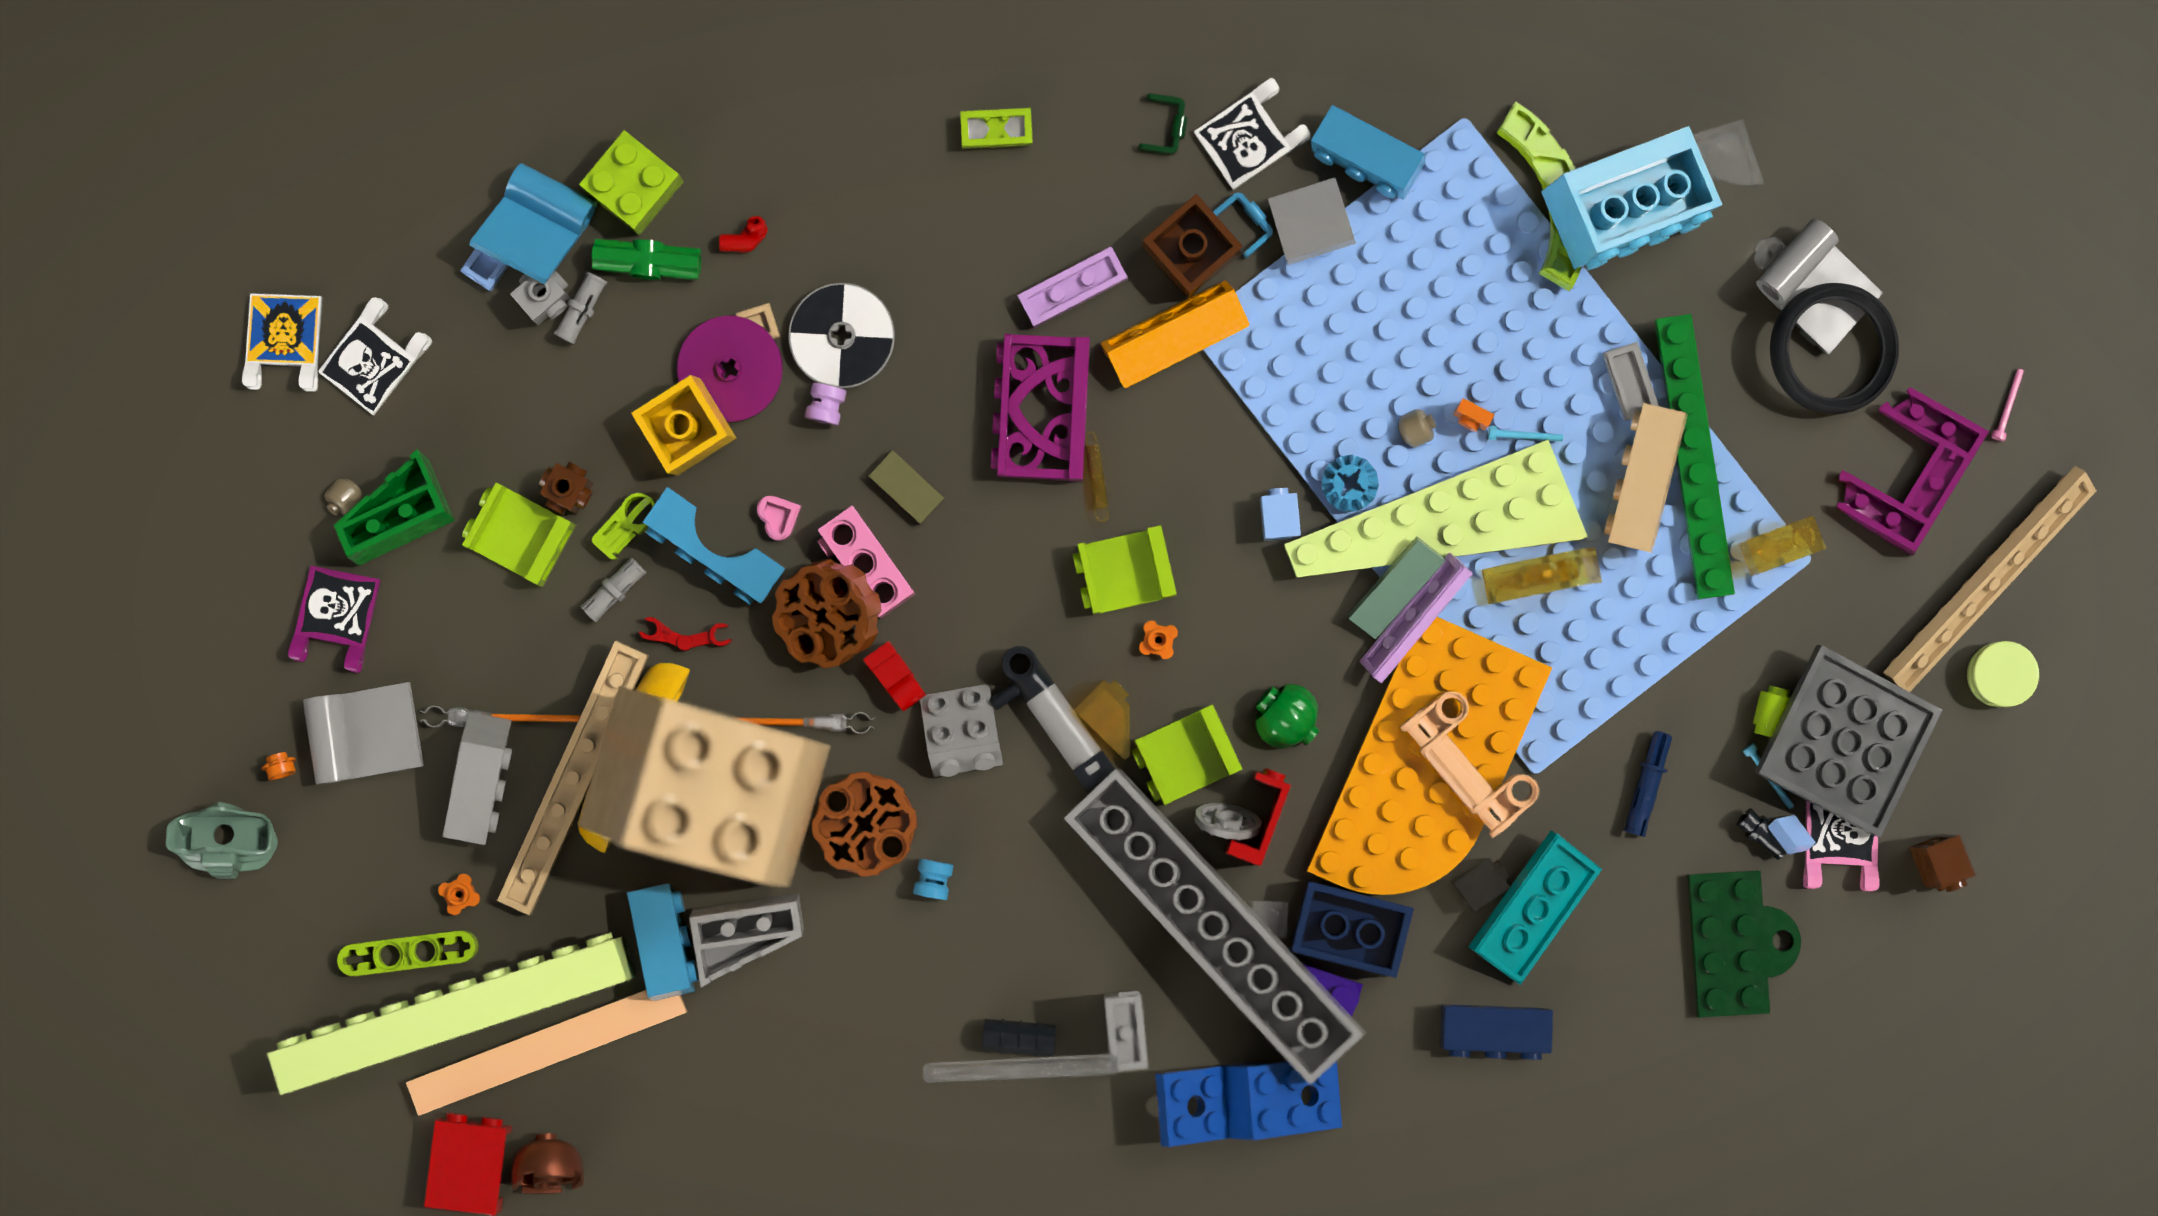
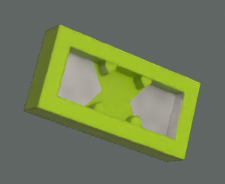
(996, 128)

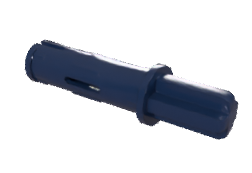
(1648, 784)

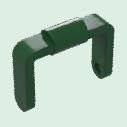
(1178, 126)

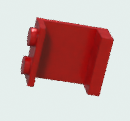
(1257, 855)
(466, 1164)

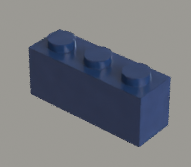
(1496, 1030)

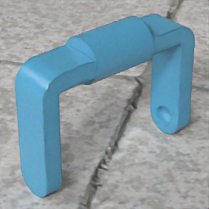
(1254, 213)

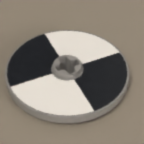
(822, 315)

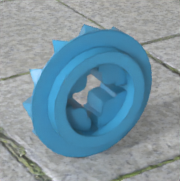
(1354, 499)

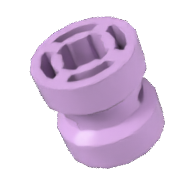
(825, 404)

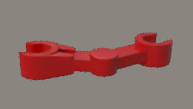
(685, 642)

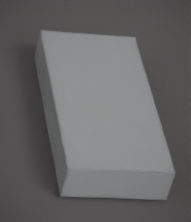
(1629, 379)

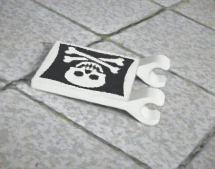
(1245, 138)

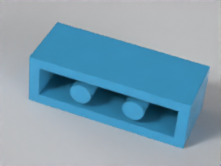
(1367, 153)
(663, 941)

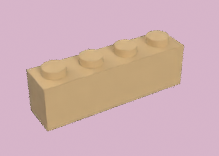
(1647, 477)

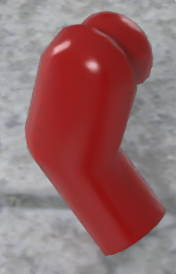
(748, 238)

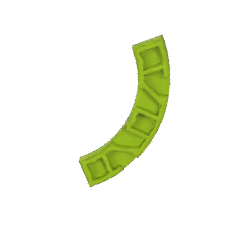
(1549, 162)

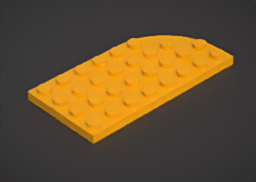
(1396, 814)

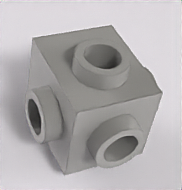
(538, 307)

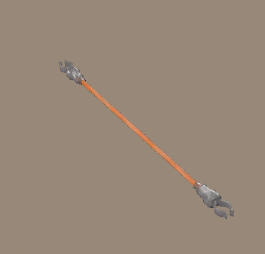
(832, 722)

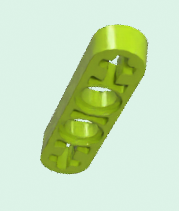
(408, 955)

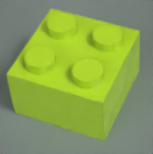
(631, 182)

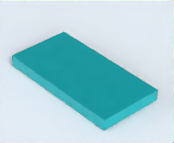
(1535, 907)

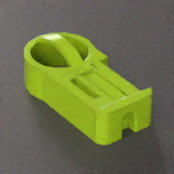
(619, 528)

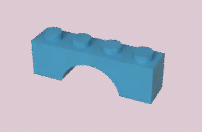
(675, 520)

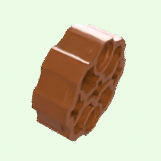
(826, 613)
(874, 856)

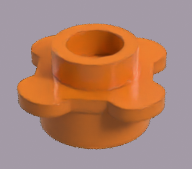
(1164, 648)
(468, 898)

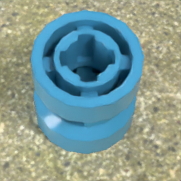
(933, 879)

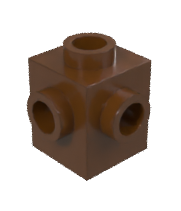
(578, 493)

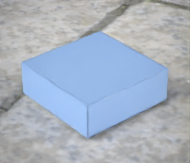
(484, 269)
(1791, 834)

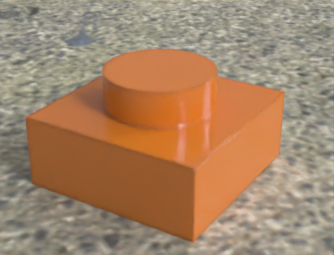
(1472, 416)

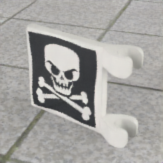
(370, 363)

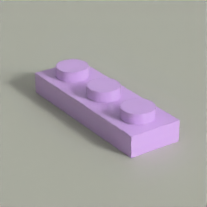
(1072, 287)

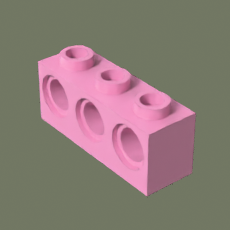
(865, 544)

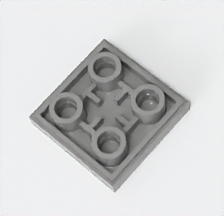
(1311, 221)

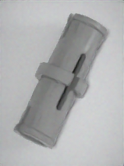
(580, 308)
(613, 589)

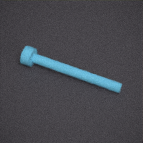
(1493, 433)
(1750, 751)

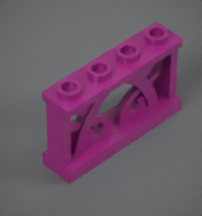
(1070, 368)

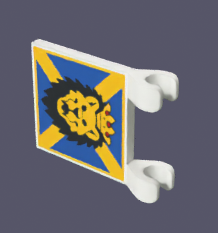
(283, 333)

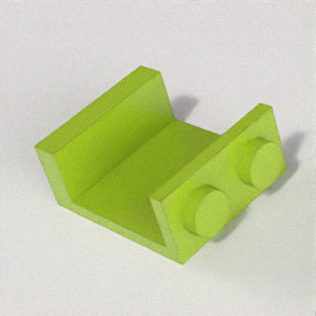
(517, 534)
(1125, 571)
(1186, 755)

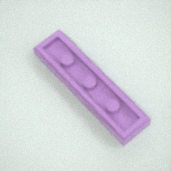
(1415, 618)

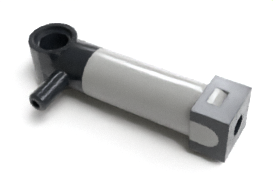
(1055, 717)

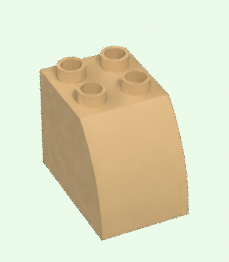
(703, 788)

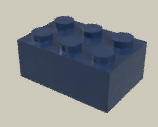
(1351, 929)

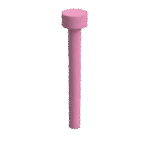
(1999, 434)

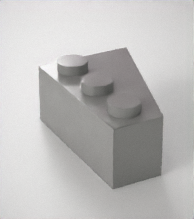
(478, 779)
(742, 931)

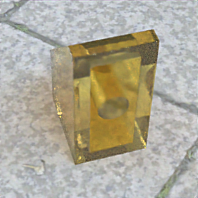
(1108, 715)

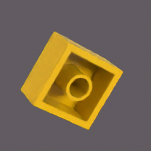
(683, 425)

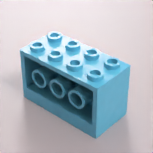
(1632, 199)

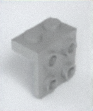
(960, 731)

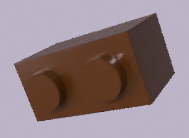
(1943, 862)

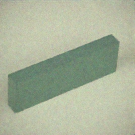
(1396, 587)

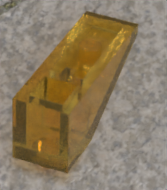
(1542, 575)

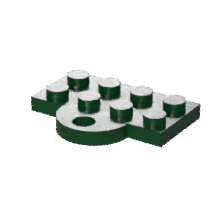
(1735, 943)

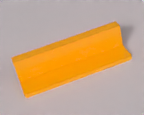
(1175, 334)

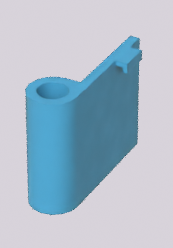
(534, 223)

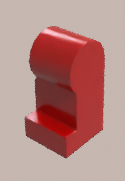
(895, 676)

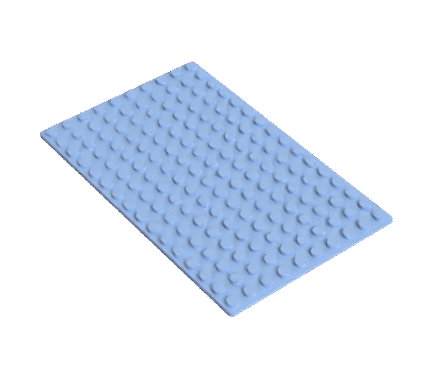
(1452, 308)

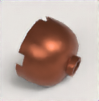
(546, 1166)

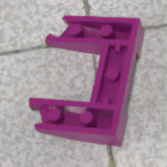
(1955, 445)

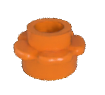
(279, 766)

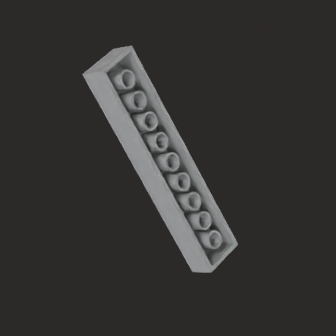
(1215, 925)

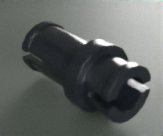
(1758, 830)

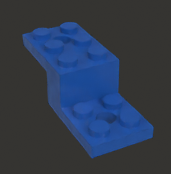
(1244, 1103)

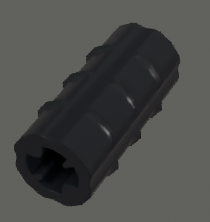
(1019, 1037)

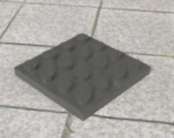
(1848, 741)

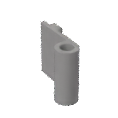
(1810, 262)
(362, 733)

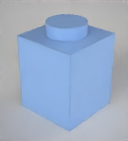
(1280, 515)

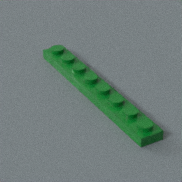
(1695, 458)

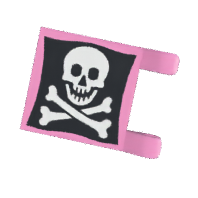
(1838, 845)

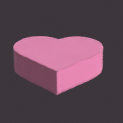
(779, 516)

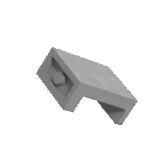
(1126, 1029)

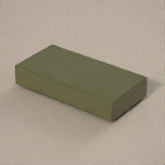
(906, 487)

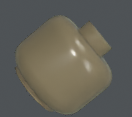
(1416, 428)
(342, 496)

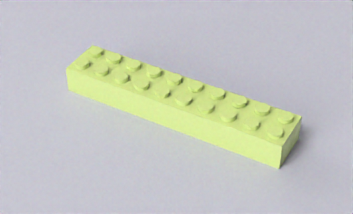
(447, 1016)

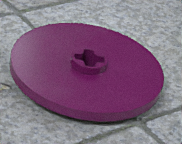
(755, 357)

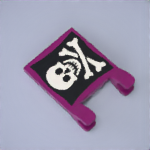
(336, 610)

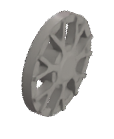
(1227, 821)

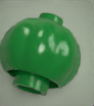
(1287, 716)

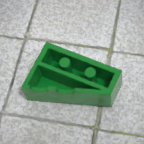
(395, 513)

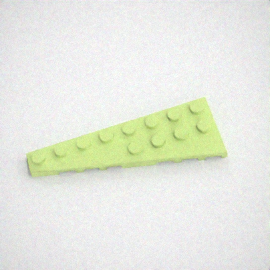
(1484, 510)

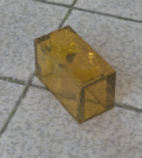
(1782, 545)

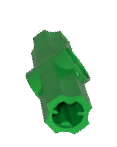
(646, 259)

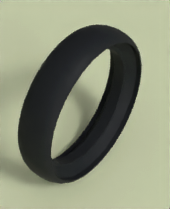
(1887, 348)

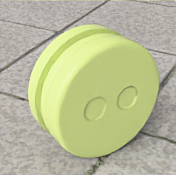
(2003, 674)

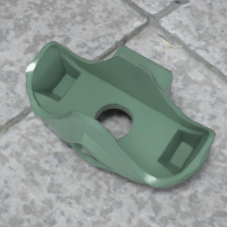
(194, 841)

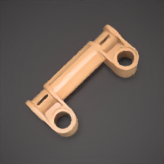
(1458, 770)

